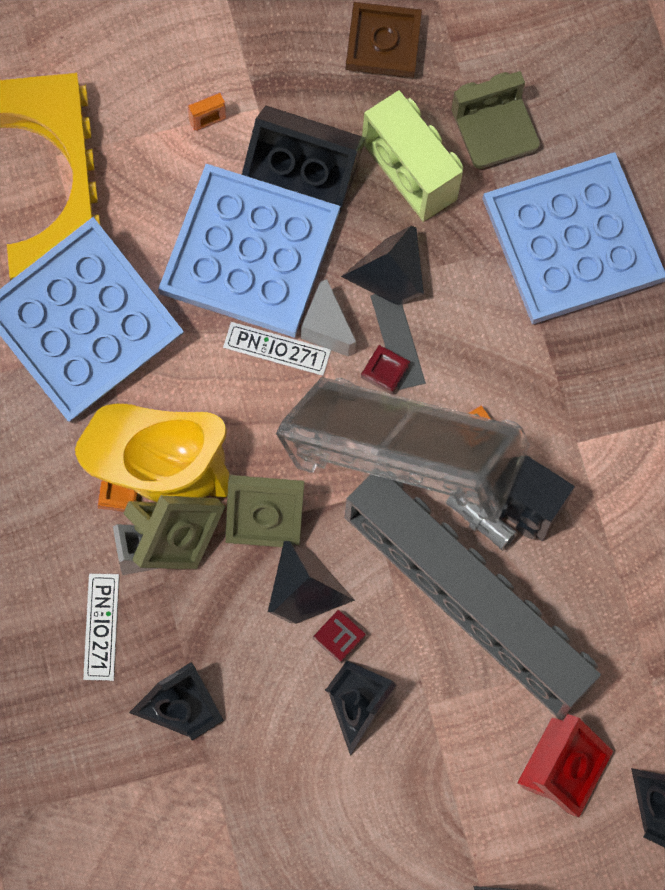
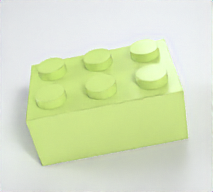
(412, 155)

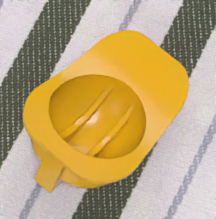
(156, 451)

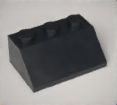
(303, 155)

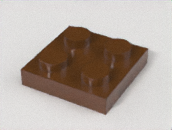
(383, 39)

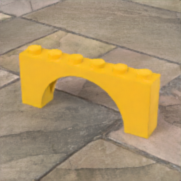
(53, 110)

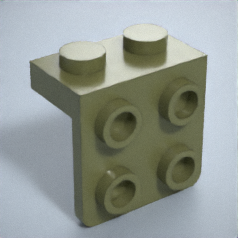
(494, 120)

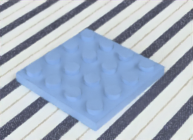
(574, 238)
(249, 250)
(83, 319)

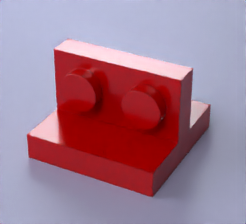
(566, 764)

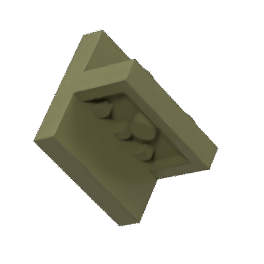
(263, 511)
(173, 530)

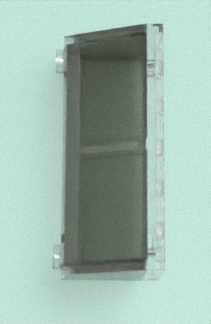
(406, 443)

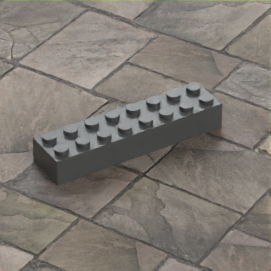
(472, 594)

